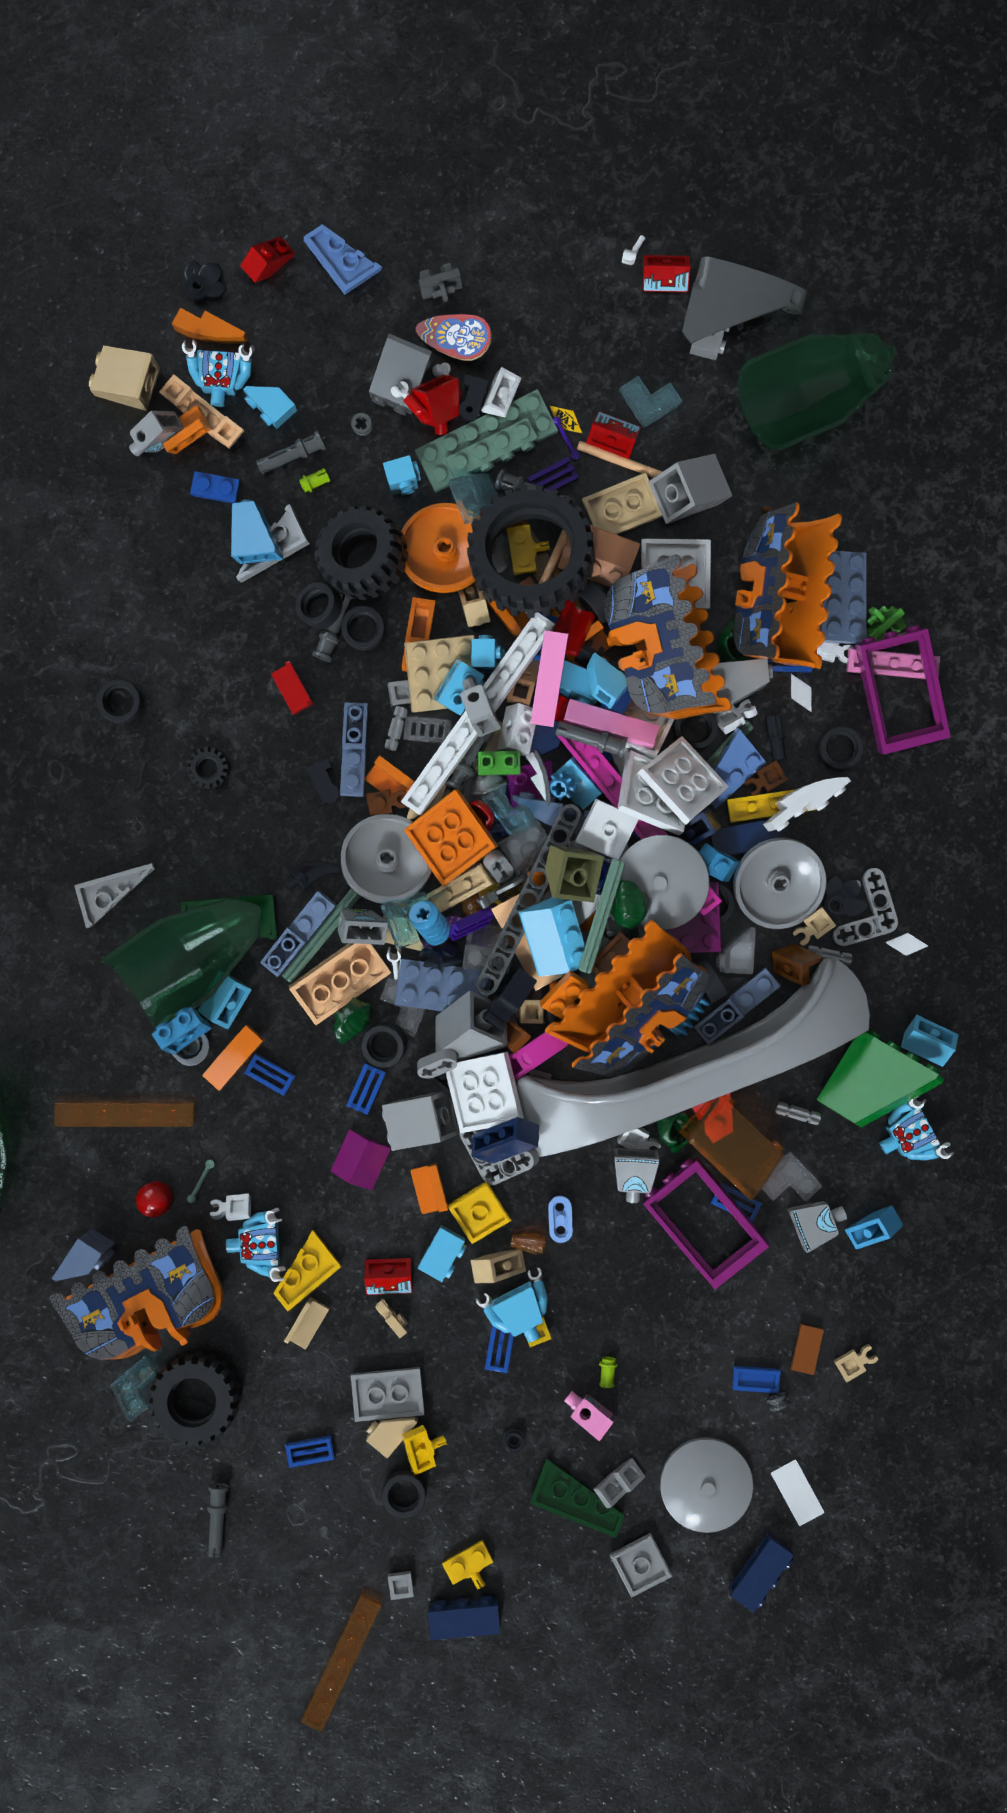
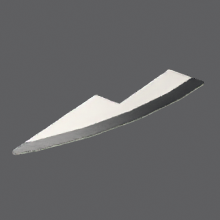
(541, 778)

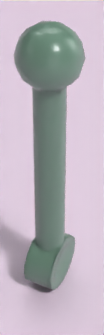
(209, 1164)

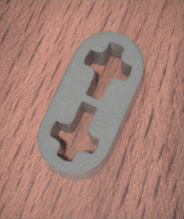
(498, 866)
(437, 1063)

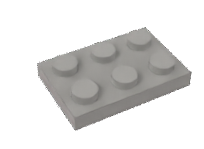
(387, 1394)

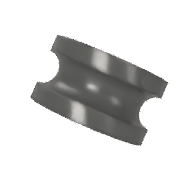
(362, 432)
(777, 1401)

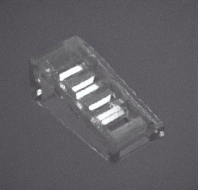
(435, 739)

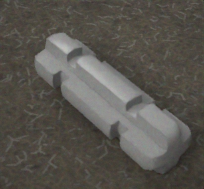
(396, 728)
(845, 958)
(798, 1113)

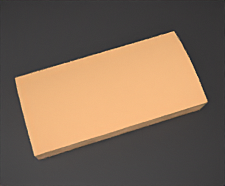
(523, 951)
(338, 980)

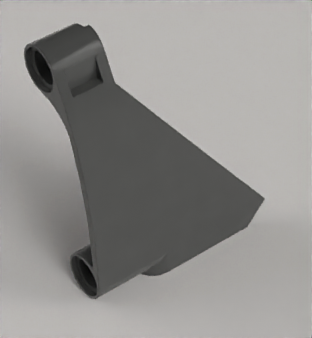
(734, 294)

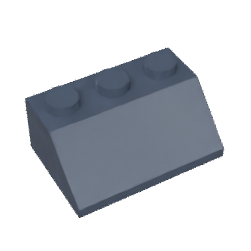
(86, 1255)

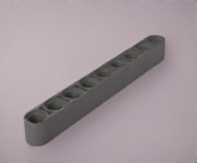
(529, 887)

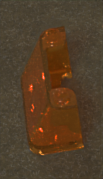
(733, 1145)

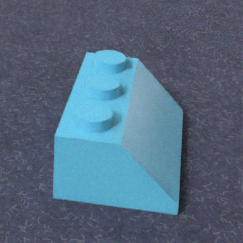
(553, 936)

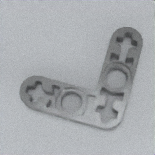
(875, 920)
(485, 1168)

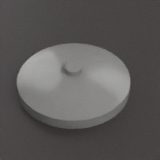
(382, 860)
(671, 876)
(779, 883)
(706, 1484)

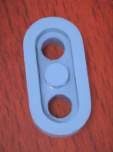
(560, 1218)

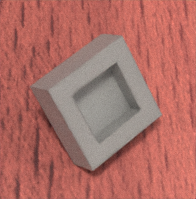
(400, 1585)

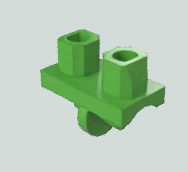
(883, 619)
(499, 763)

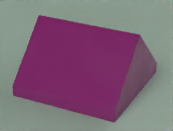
(360, 1160)

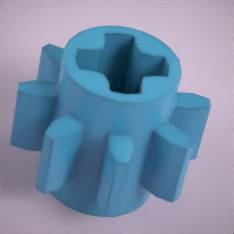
(562, 785)

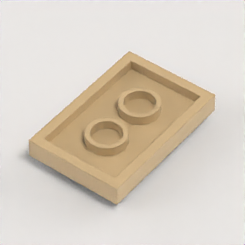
(623, 505)

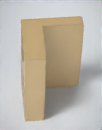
(307, 1323)

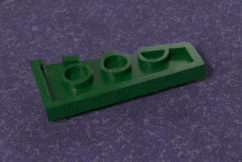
(267, 922)
(570, 1499)

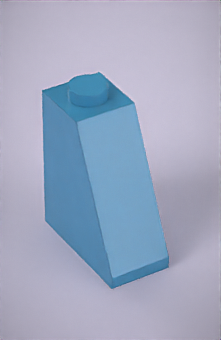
(252, 534)

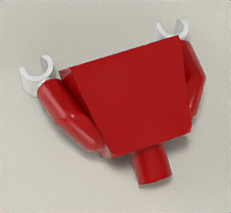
(434, 400)

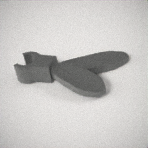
(489, 897)

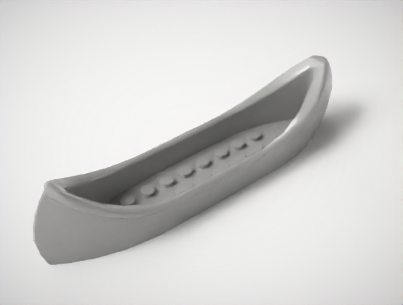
(801, 1029)

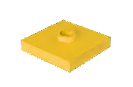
(479, 1212)

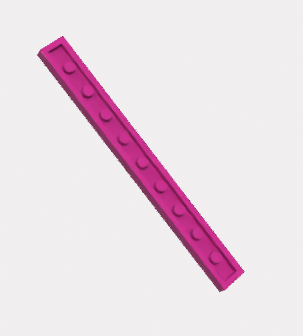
(610, 784)

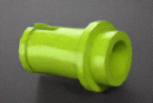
(314, 480)
(607, 1372)

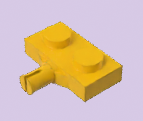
(524, 549)
(421, 1449)
(469, 1564)

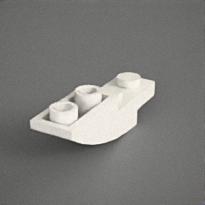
(810, 796)

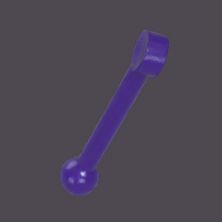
(574, 454)

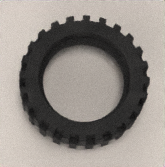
(524, 506)

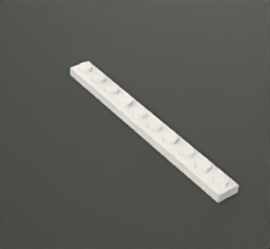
(463, 733)

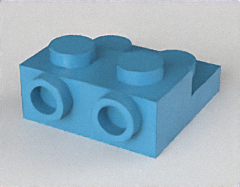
(181, 1030)

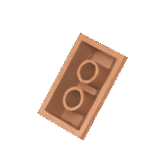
(612, 556)

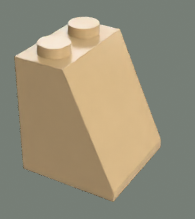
(125, 376)

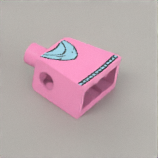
(596, 1423)

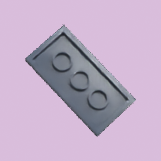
(847, 600)
(434, 986)

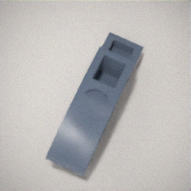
(354, 749)
(545, 812)
(298, 933)
(737, 1005)

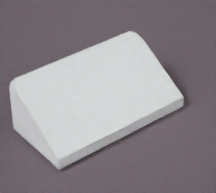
(501, 393)

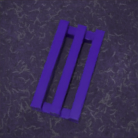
(570, 469)
(471, 923)

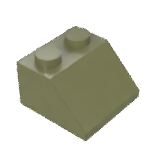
(573, 873)

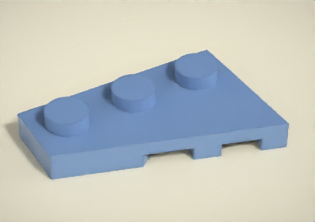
(342, 262)

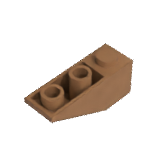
(524, 687)

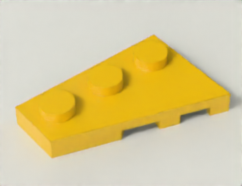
(309, 1270)

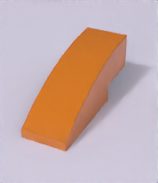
(208, 328)
(419, 622)
(233, 1057)

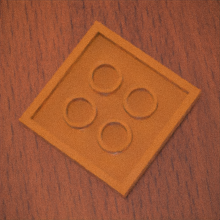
(450, 837)

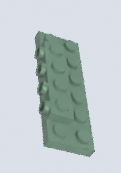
(486, 441)

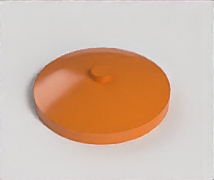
(438, 549)

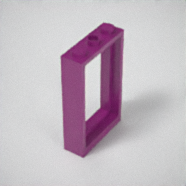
(913, 738)
(736, 1261)

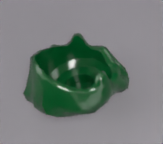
(726, 646)
(629, 905)
(351, 1020)
(669, 1128)

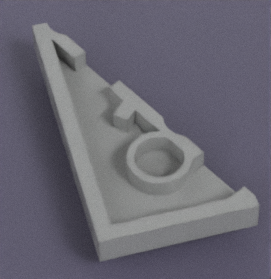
(289, 538)
(102, 894)

